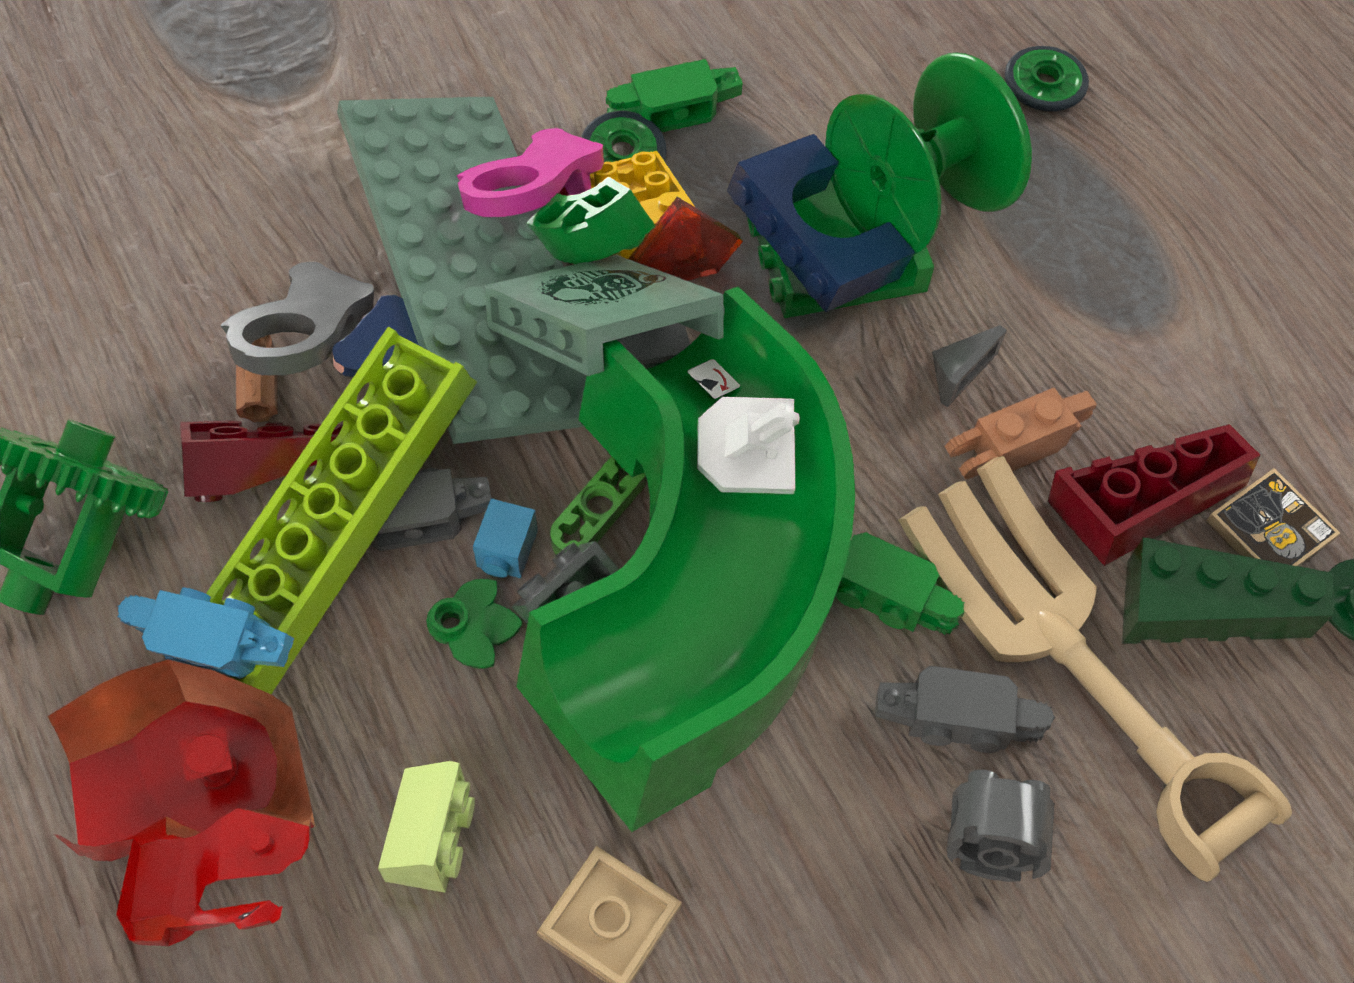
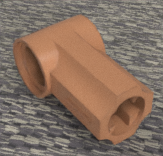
(256, 393)

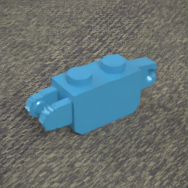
(205, 633)

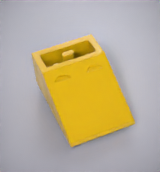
(649, 182)

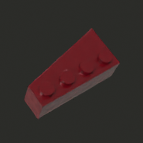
(1152, 490)

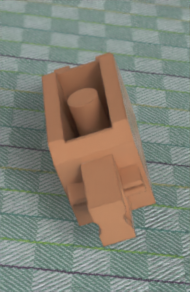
(1023, 431)

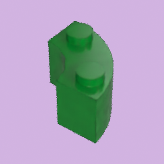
(591, 223)

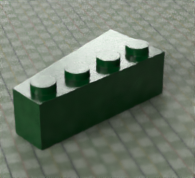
(1219, 595)

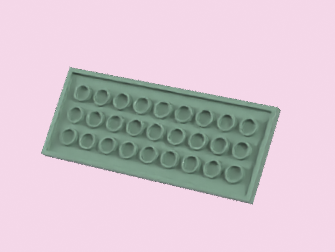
(447, 255)

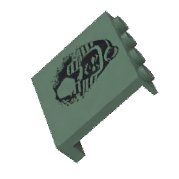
(585, 304)

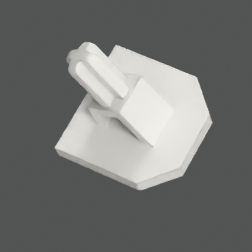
(748, 445)

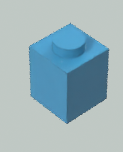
(505, 539)

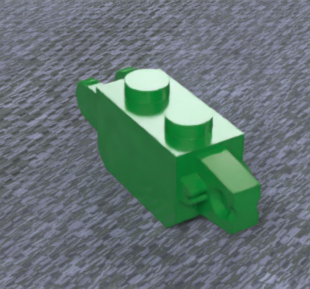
(676, 94)
(897, 587)

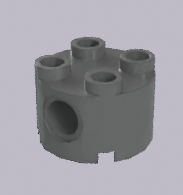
(1001, 827)

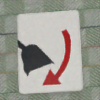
(713, 378)

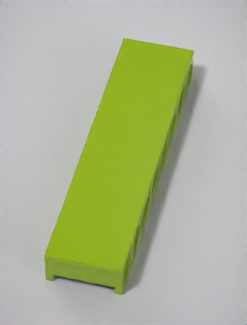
(348, 493)

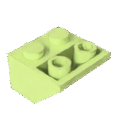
(427, 827)

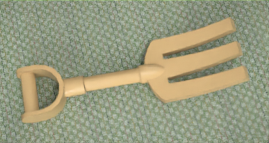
(1053, 629)

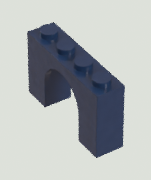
(827, 266)

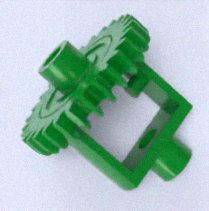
(77, 464)

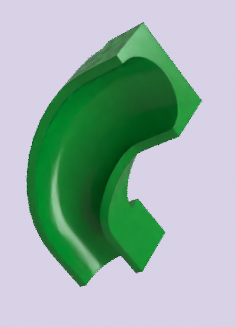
(727, 594)

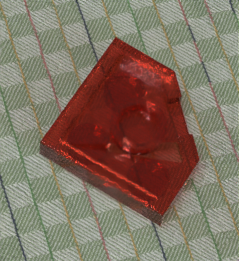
(687, 243)

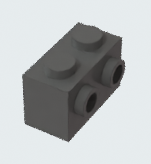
(574, 570)

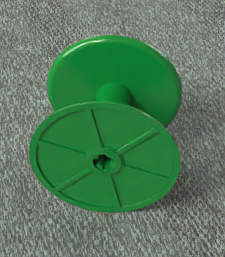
(963, 137)

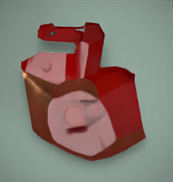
(191, 785)

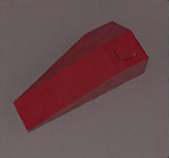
(228, 459)

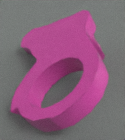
(544, 169)

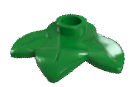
(480, 624)

